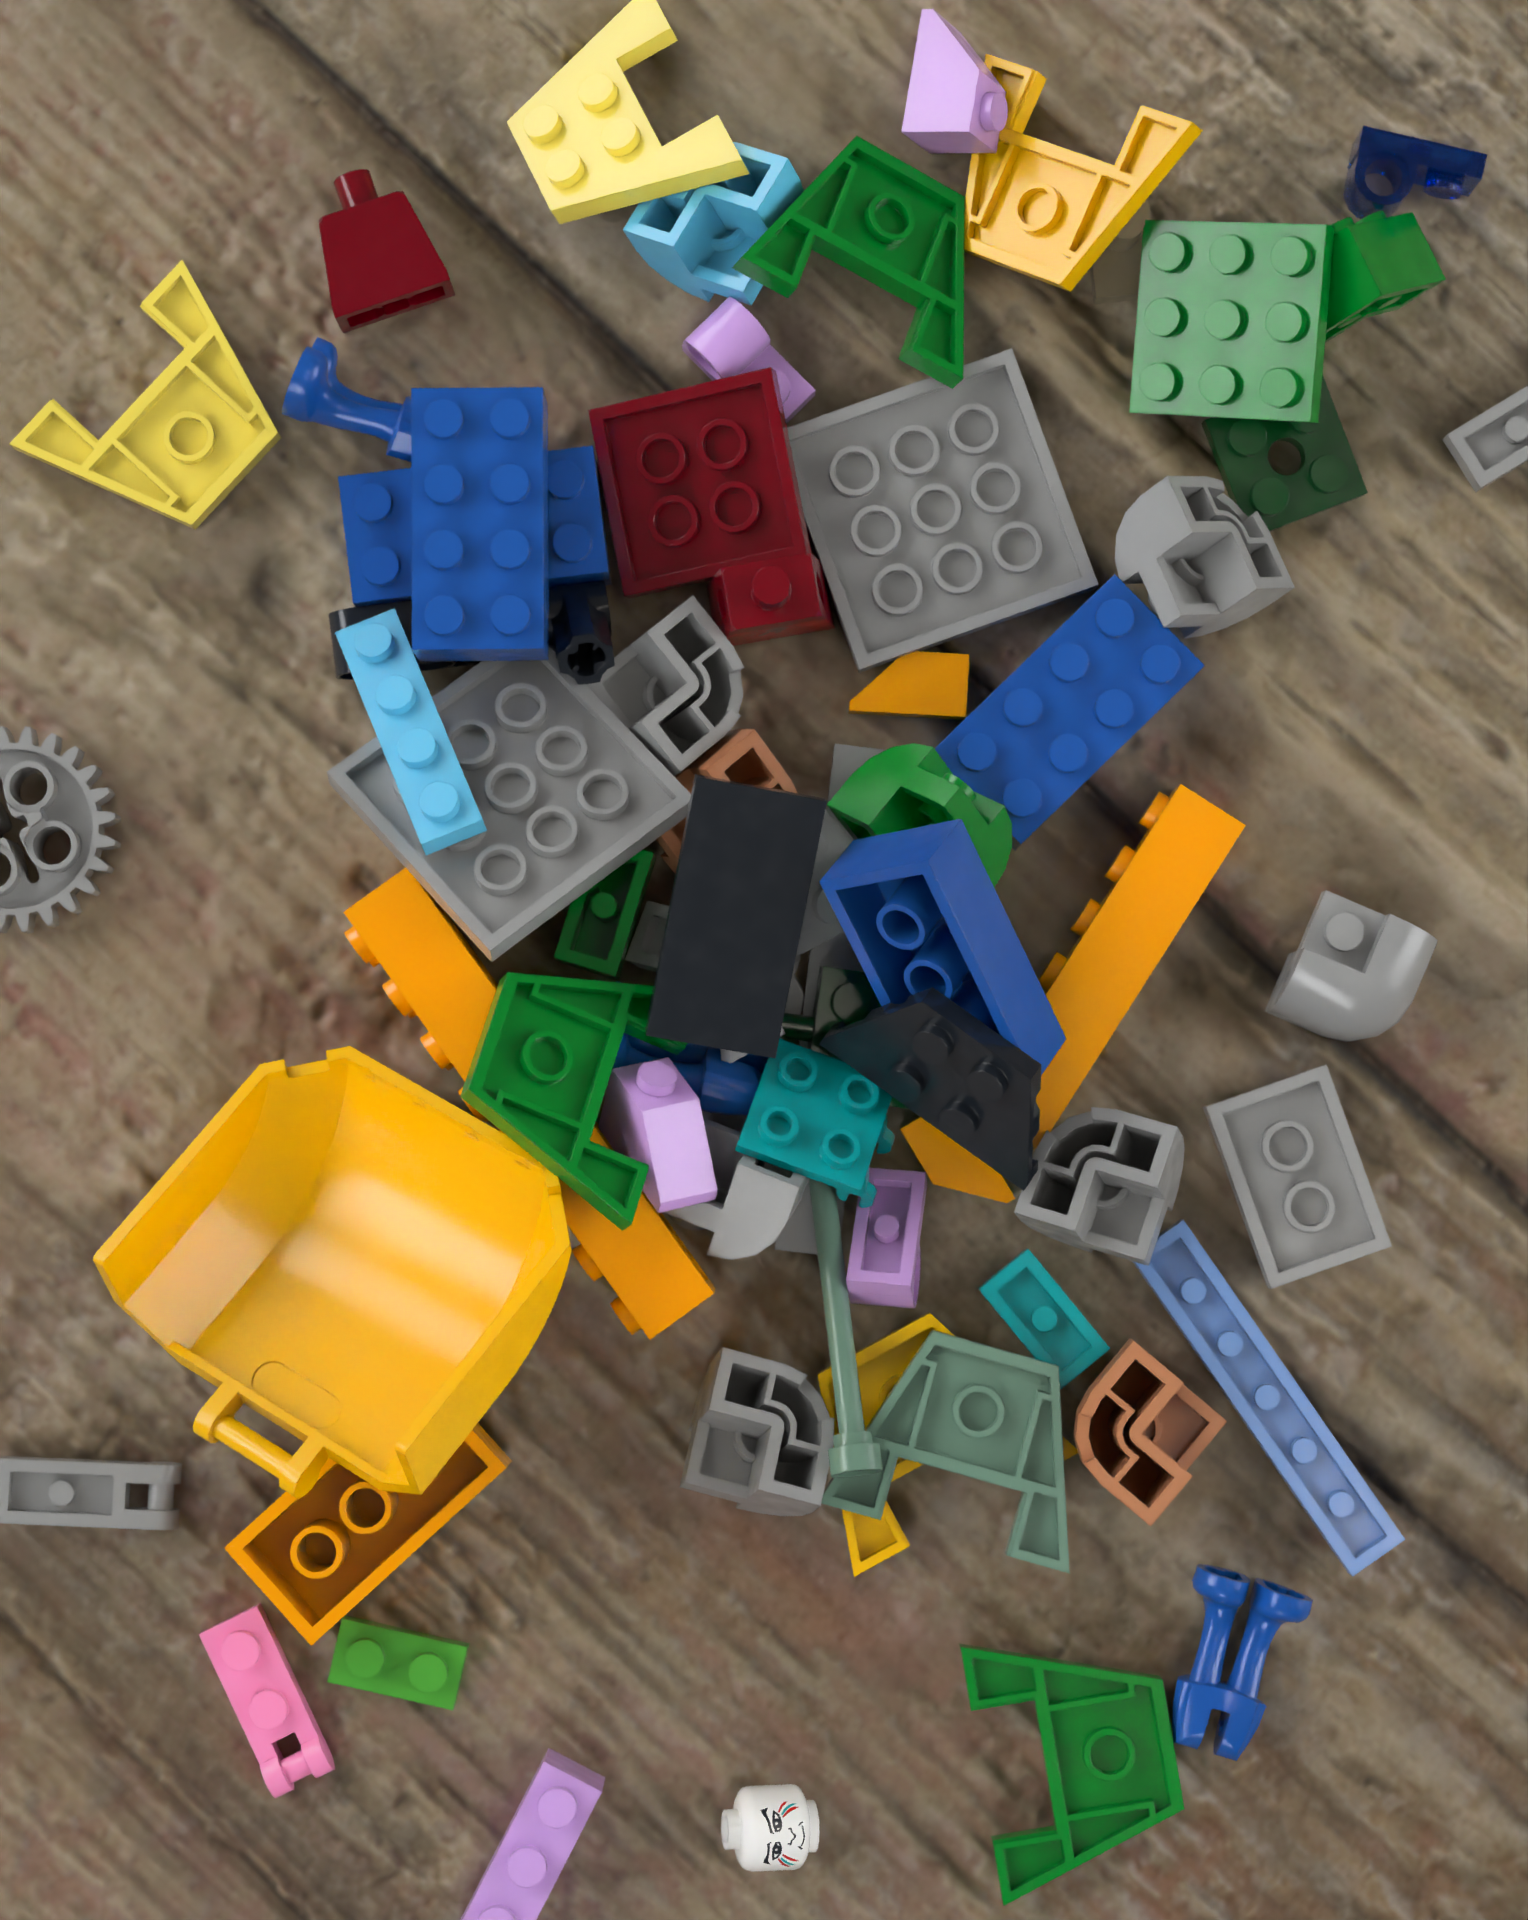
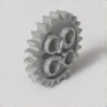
(68, 807)

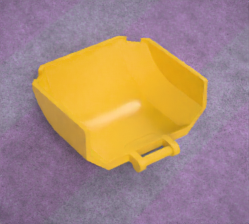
(345, 1269)

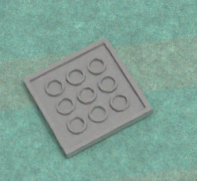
(937, 511)
(556, 787)

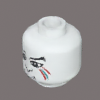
(771, 1827)

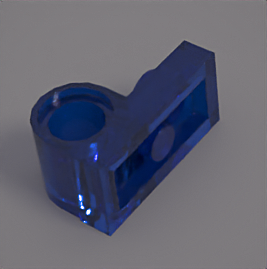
(1407, 161)

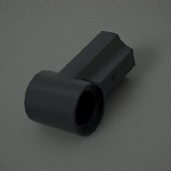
(581, 630)

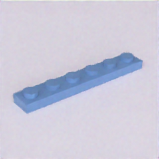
(1268, 1400)

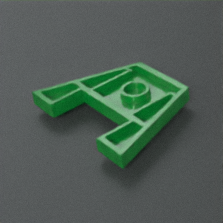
(891, 231)
(546, 1074)
(1102, 1754)

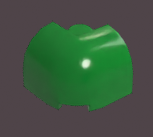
(915, 789)

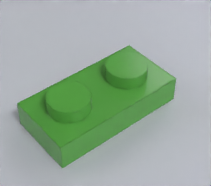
(398, 1662)

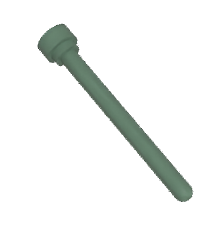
(853, 1447)

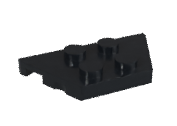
(951, 1076)

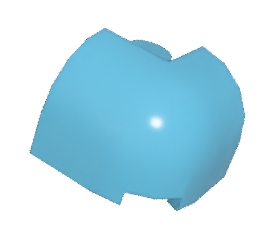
(705, 230)

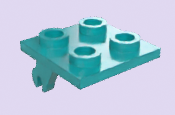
(818, 1121)

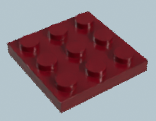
(698, 481)

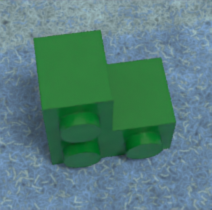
(1377, 268)
(605, 918)

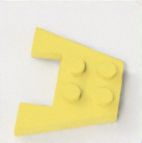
(593, 138)
(184, 435)

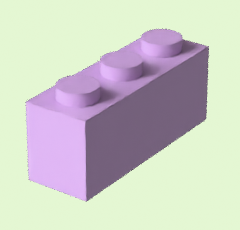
(537, 1841)

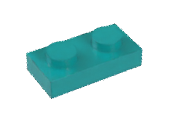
(1043, 1316)

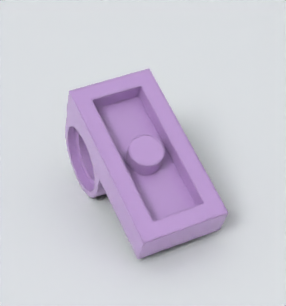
(736, 344)
(886, 1241)

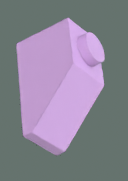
(951, 93)
(660, 1122)

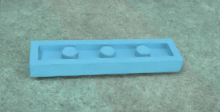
(410, 732)

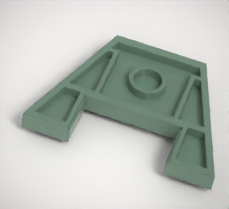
(980, 1418)

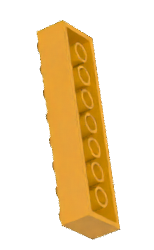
(451, 993)

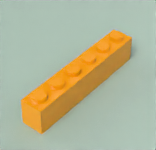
(1128, 934)

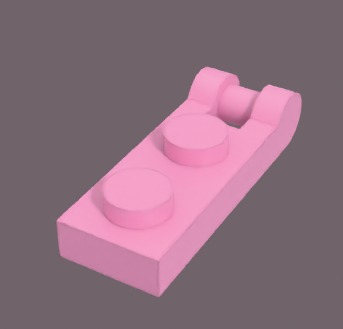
(266, 1698)

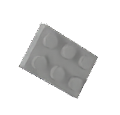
(1297, 1176)

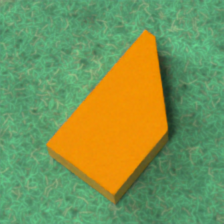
(918, 687)
(952, 1165)

